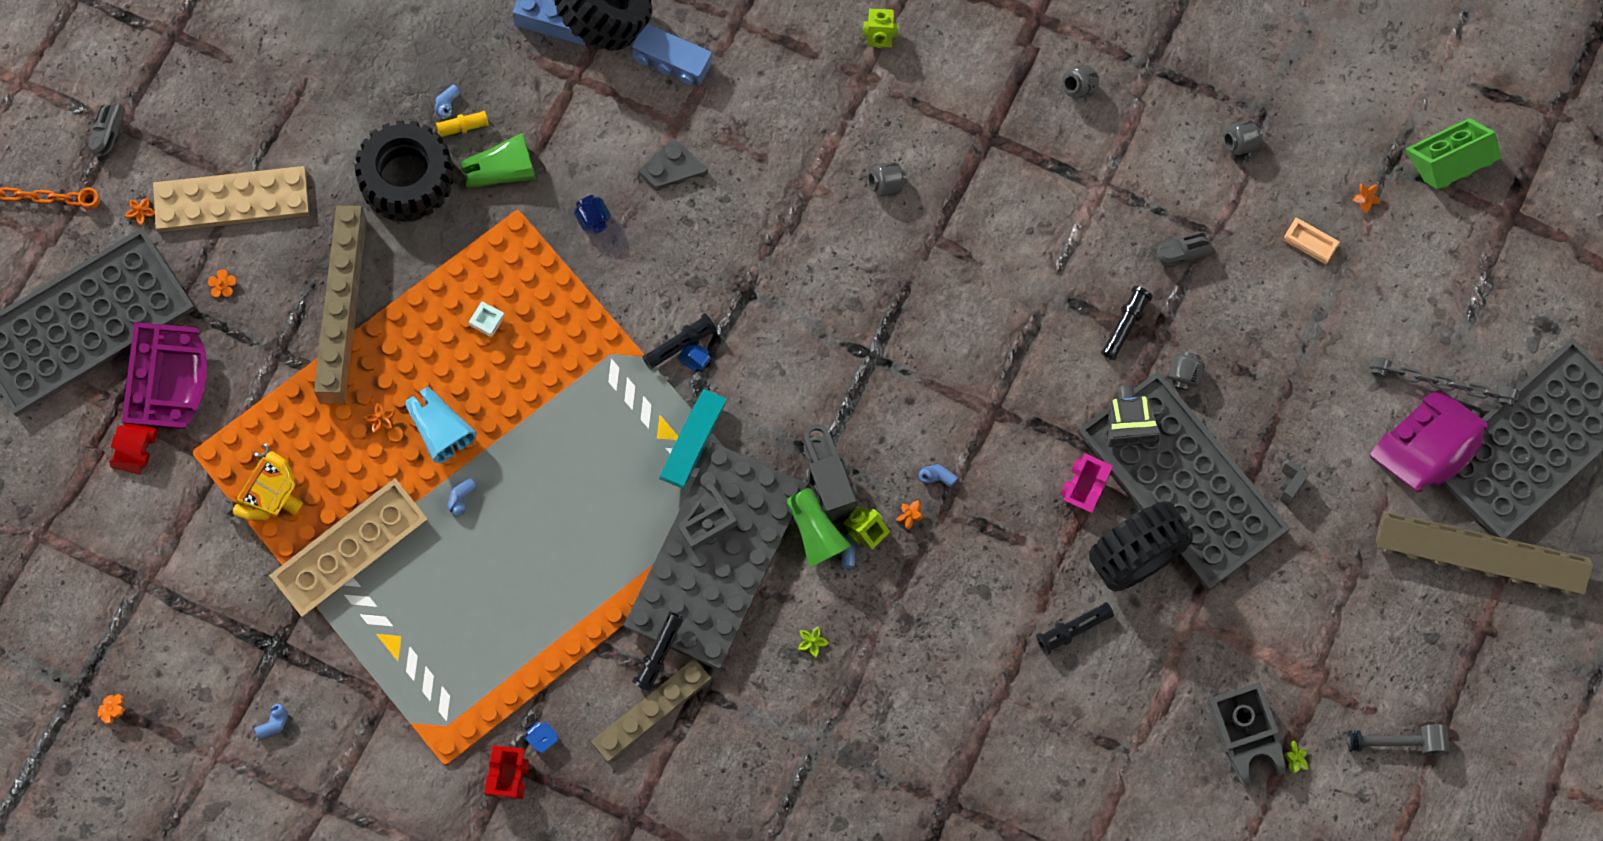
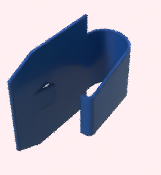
(694, 357)
(541, 736)

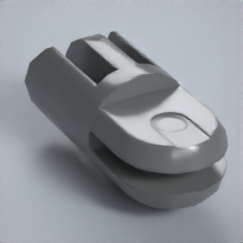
(106, 128)
(1184, 249)

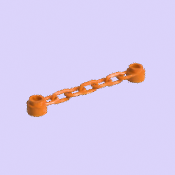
(83, 196)

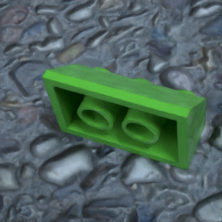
(1454, 153)

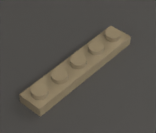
(651, 711)

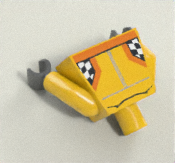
(266, 490)

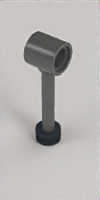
(1433, 740)

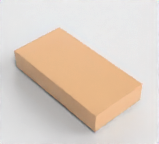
(1311, 241)

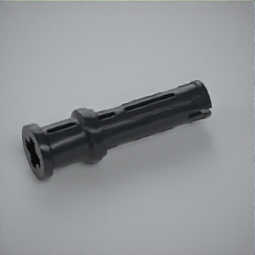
(1130, 313)
(689, 336)
(1065, 636)
(654, 661)

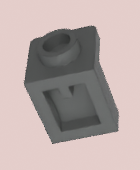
(1297, 477)

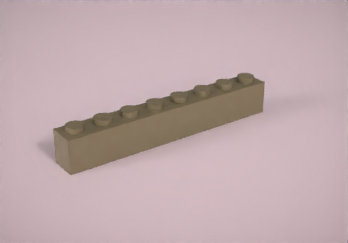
(340, 305)
(1484, 553)

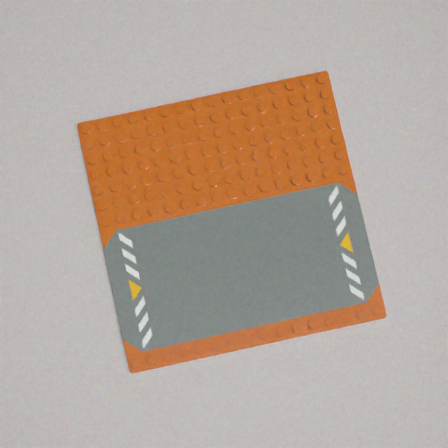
(564, 467)

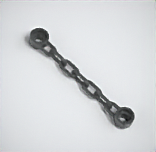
(1506, 395)

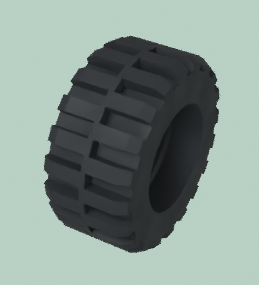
(605, 22)
(400, 141)
(1140, 546)

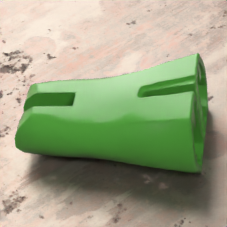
(500, 164)
(817, 531)

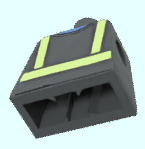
(1131, 420)

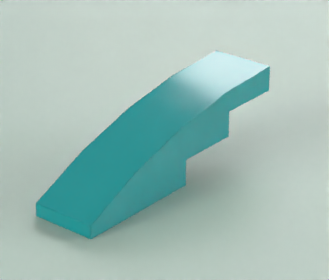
(693, 439)

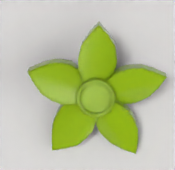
(812, 641)
(1296, 758)

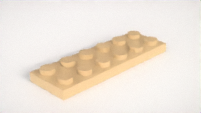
(231, 199)
(348, 547)

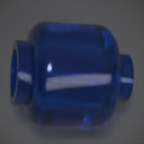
(592, 214)

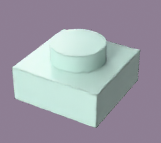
(486, 319)

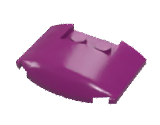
(164, 375)
(1431, 442)

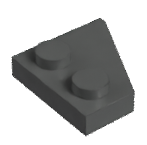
(671, 166)
(707, 519)

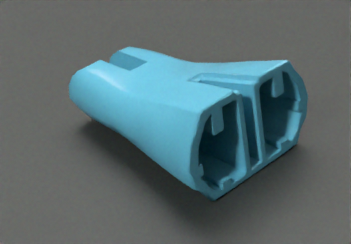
(439, 426)

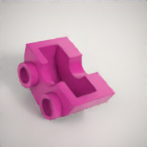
(1087, 483)

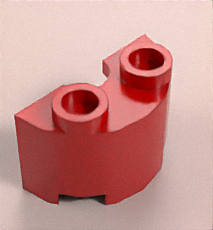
(131, 447)
(506, 773)

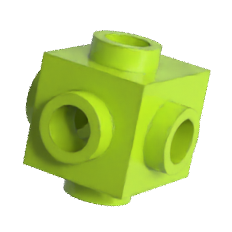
(880, 28)
(866, 527)

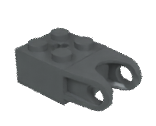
(829, 475)
(1249, 740)

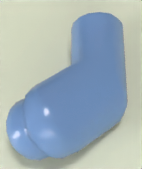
(443, 101)
(937, 473)
(457, 495)
(848, 555)
(275, 724)

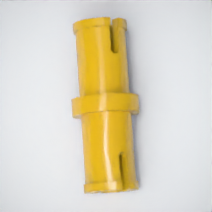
(462, 124)

